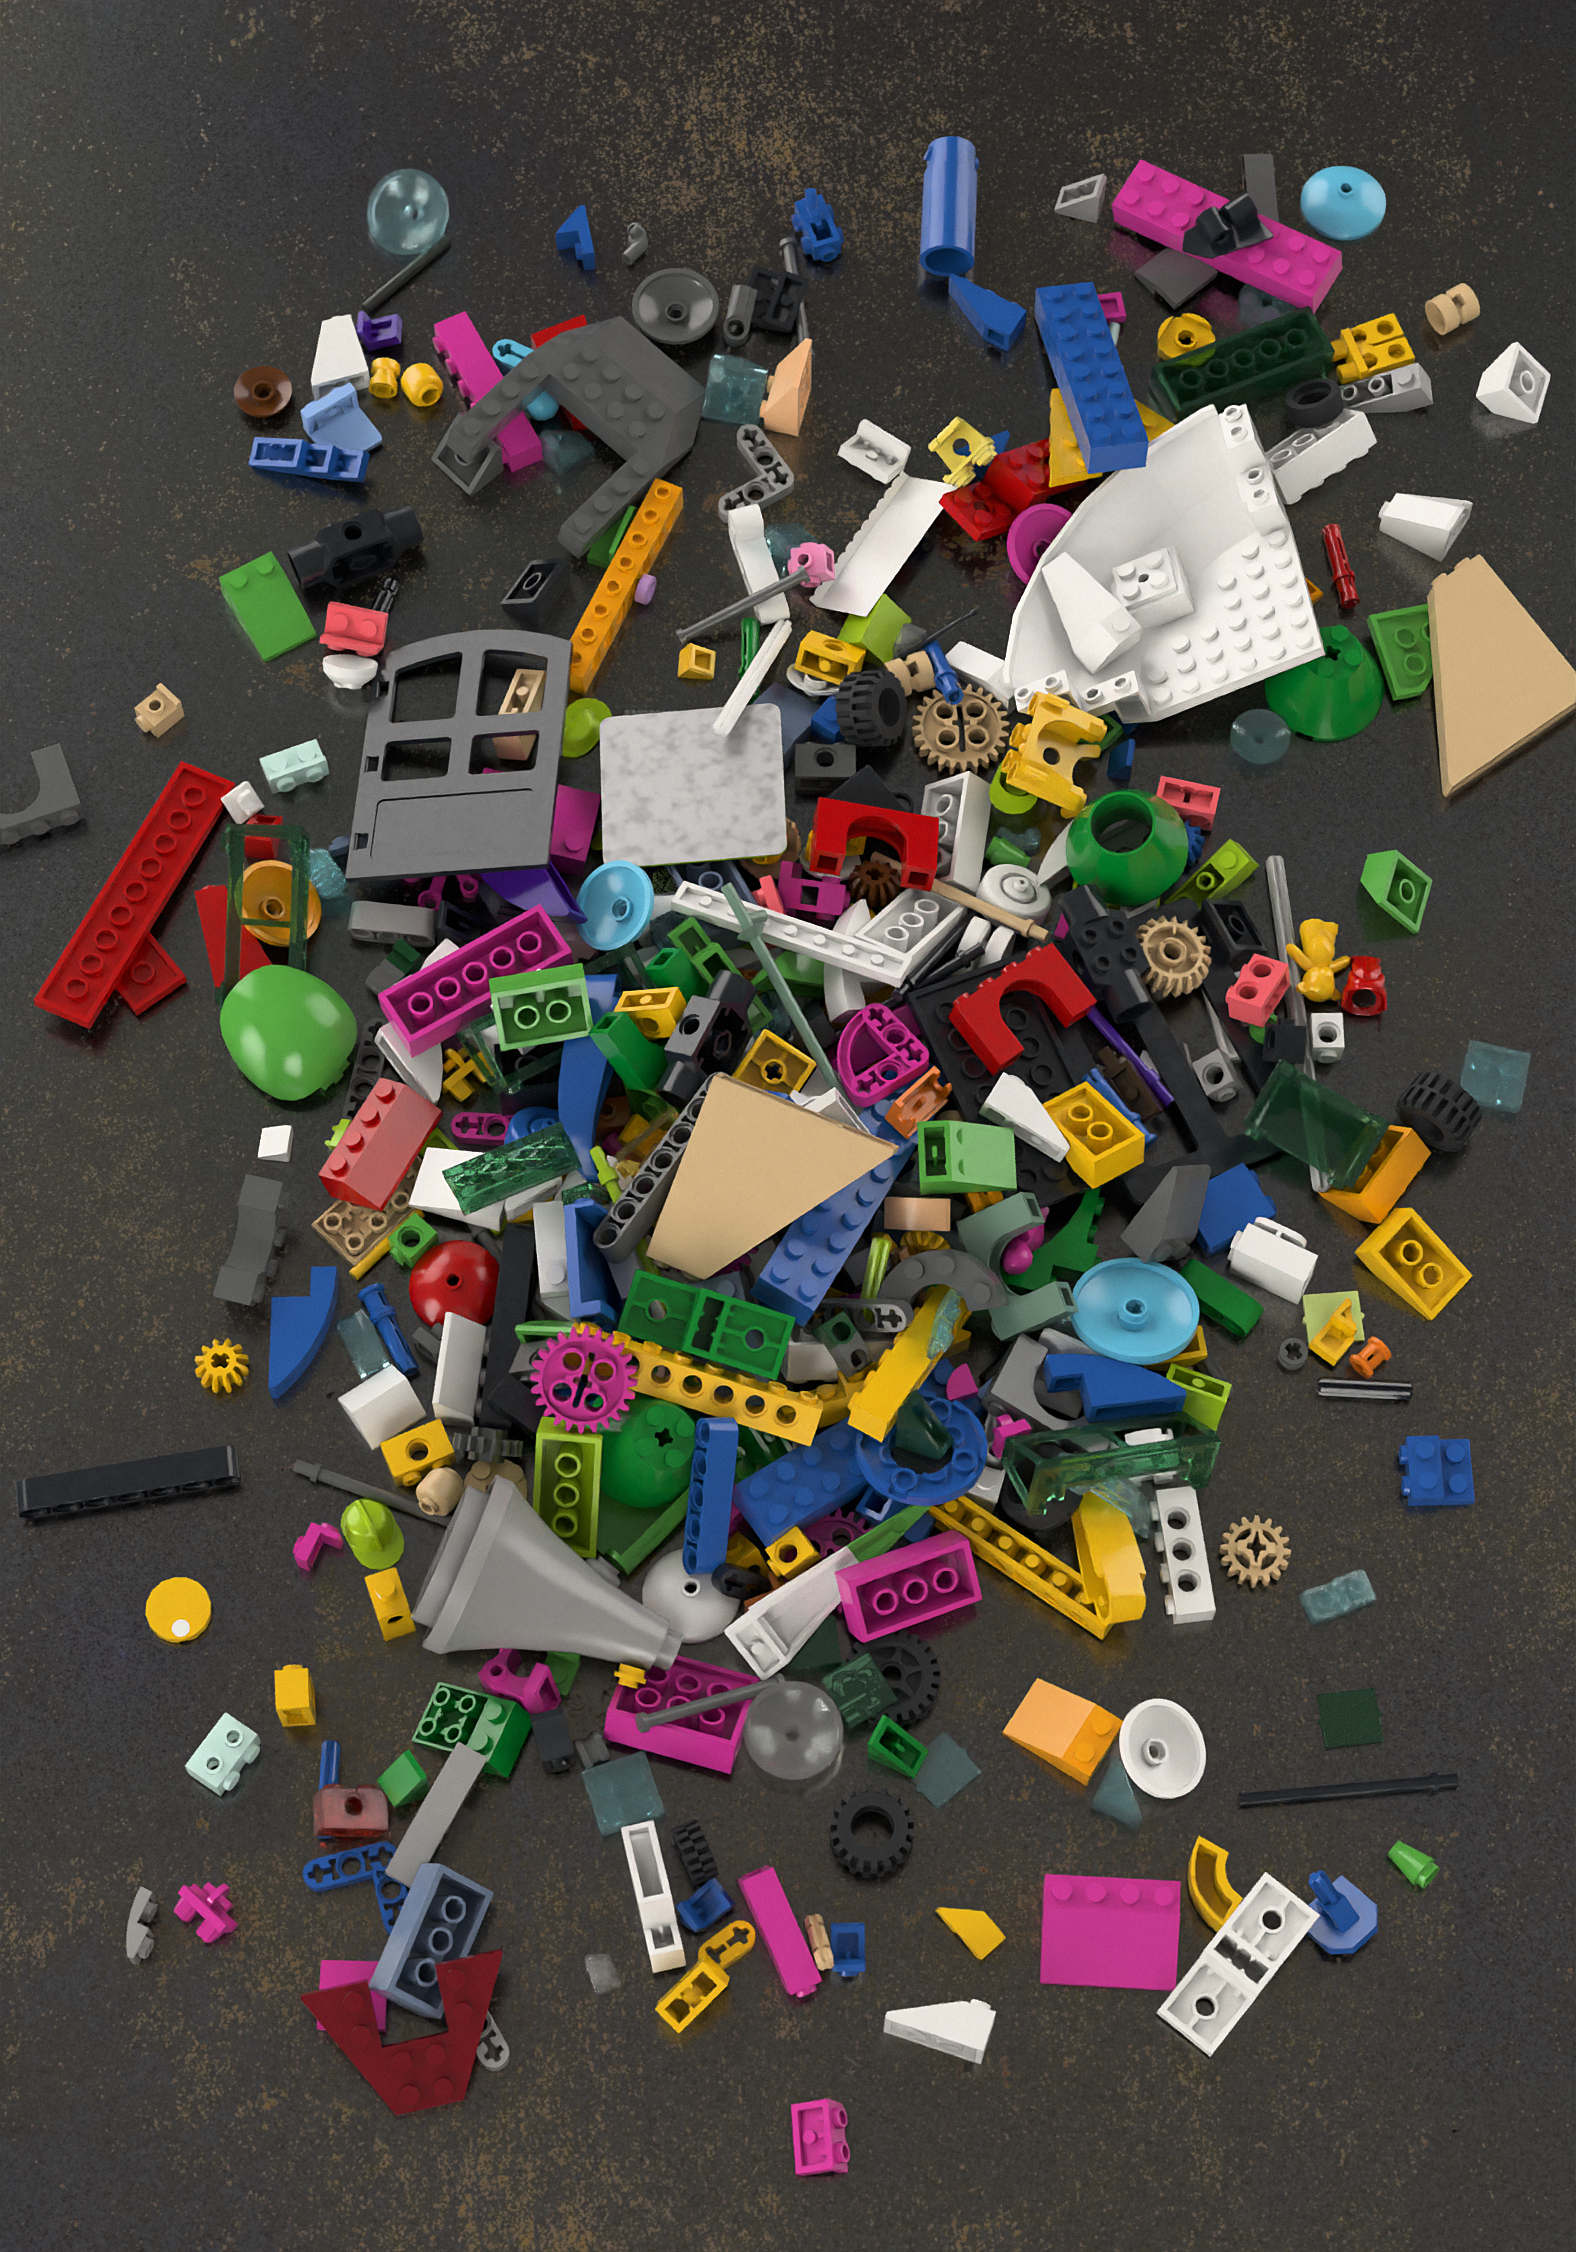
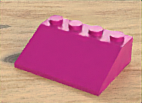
(573, 827)
(700, 1739)
(1110, 1932)

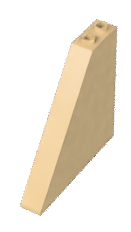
(1491, 672)
(751, 1173)

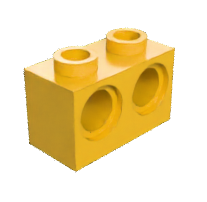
(295, 1696)

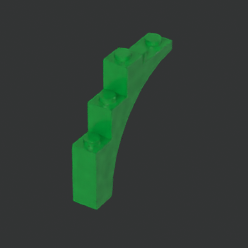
(1064, 1257)

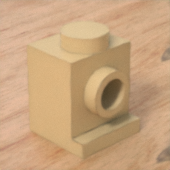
(159, 711)

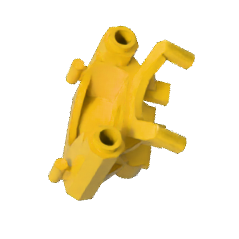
(1059, 728)

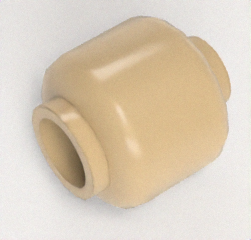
(440, 1491)

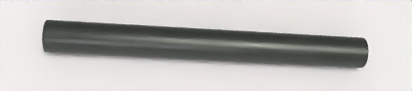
(407, 273)

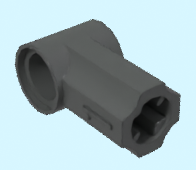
(739, 313)

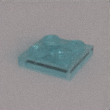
(1495, 1075)
(623, 1793)

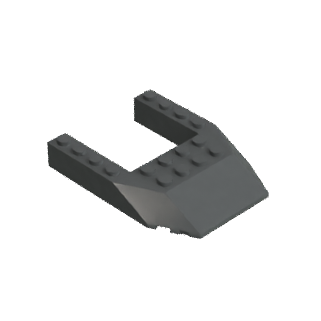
(620, 392)

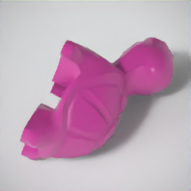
(1017, 1253)

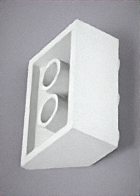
(460, 1371)

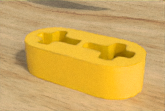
(722, 1940)

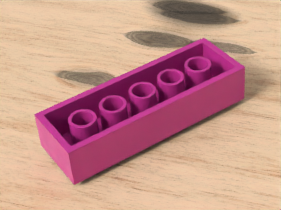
(457, 989)

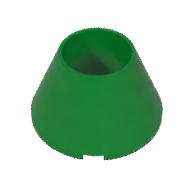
(1132, 876)

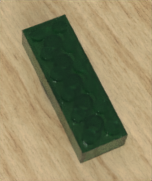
(1243, 366)

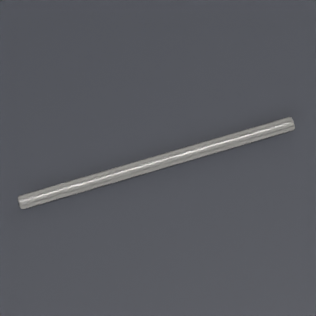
(1294, 1000)

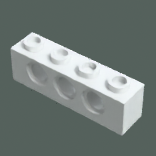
(1182, 1505)

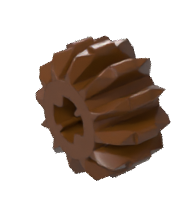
(875, 883)

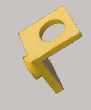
(744, 1553)

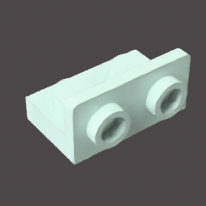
(294, 766)

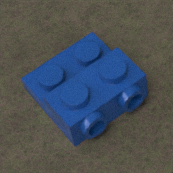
(1436, 1471)

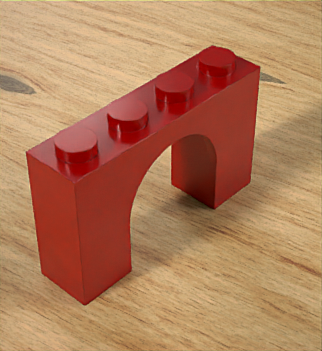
(909, 833)
(1041, 973)

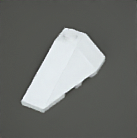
(1092, 617)

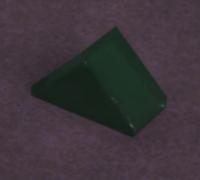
(920, 1428)
(820, 1653)

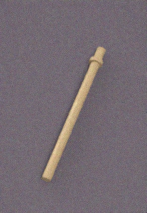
(1026, 927)

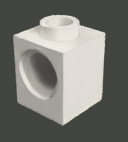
(1326, 1025)

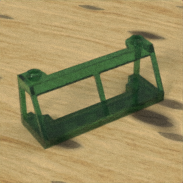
(234, 844)
(513, 1081)
(1189, 1456)

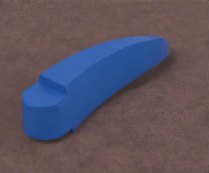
(587, 1076)

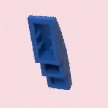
(309, 460)

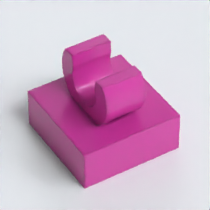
(1006, 1429)

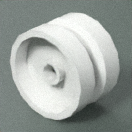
(996, 947)

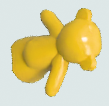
(1316, 959)

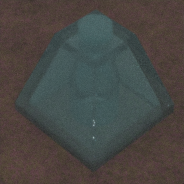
(734, 390)

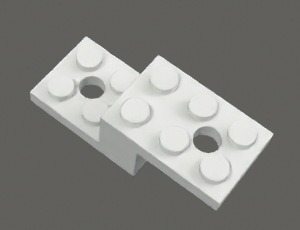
(1238, 1964)

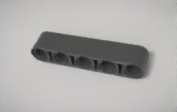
(1260, 183)

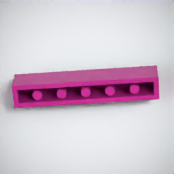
(477, 375)

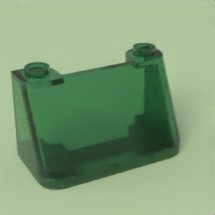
(1315, 1125)

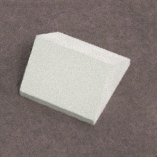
(383, 1406)

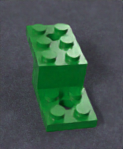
(706, 1324)

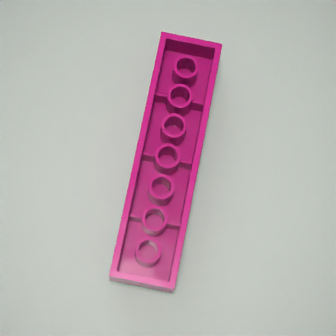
(1284, 266)

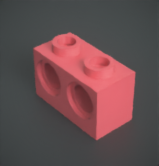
(1190, 800)
(1258, 990)

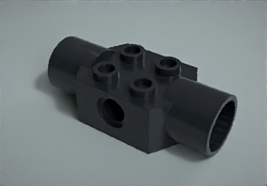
(356, 547)
(1105, 953)
(707, 1038)

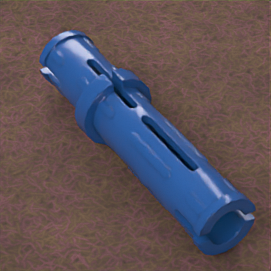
(945, 677)

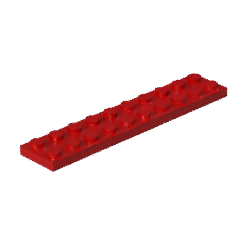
(134, 895)

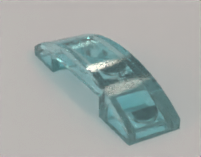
(1125, 1497)

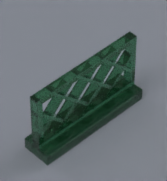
(512, 1169)

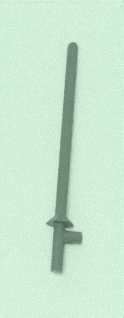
(752, 931)

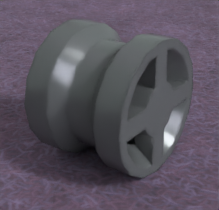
(591, 1749)

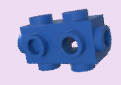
(817, 226)

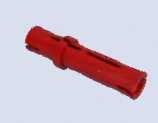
(1343, 576)

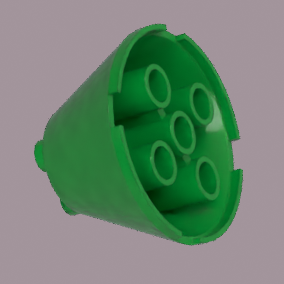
(1329, 694)
(647, 1451)

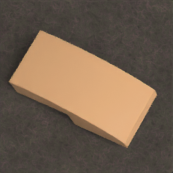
(917, 1213)

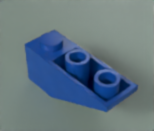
(991, 315)

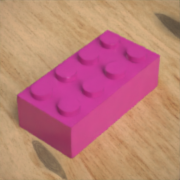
(908, 1585)

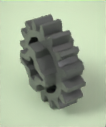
(488, 1444)

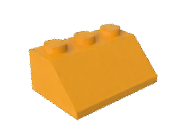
(1384, 1176)

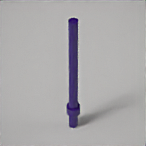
(1150, 1076)

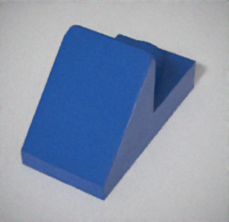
(576, 234)

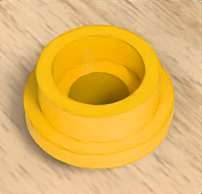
(630, 1676)

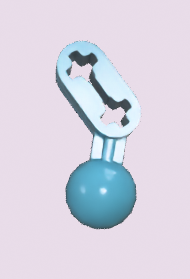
(506, 356)

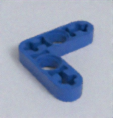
(376, 1874)

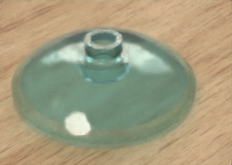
(392, 208)

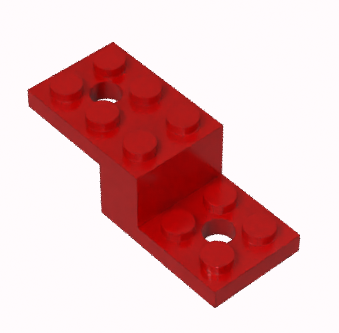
(1008, 488)

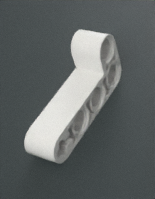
(755, 561)

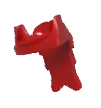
(1365, 974)

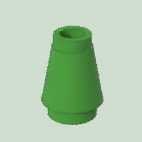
(1004, 852)
(1414, 1864)

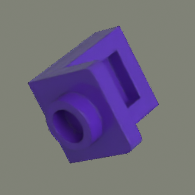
(380, 331)

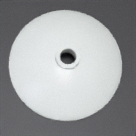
(695, 1615)
(1174, 1745)

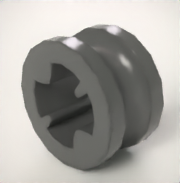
(1293, 1364)

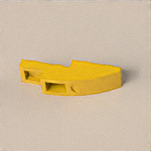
(836, 1396)

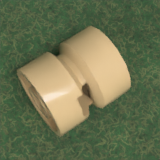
(1453, 308)
(915, 664)

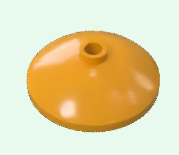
(269, 887)

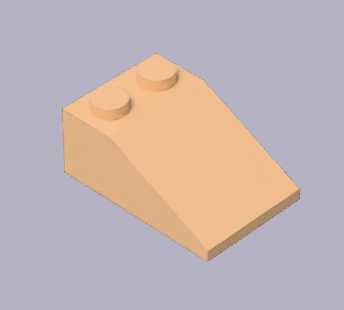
(789, 391)

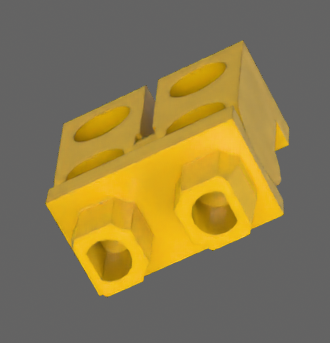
(1371, 349)

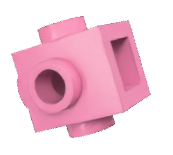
(817, 561)

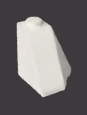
(1425, 522)

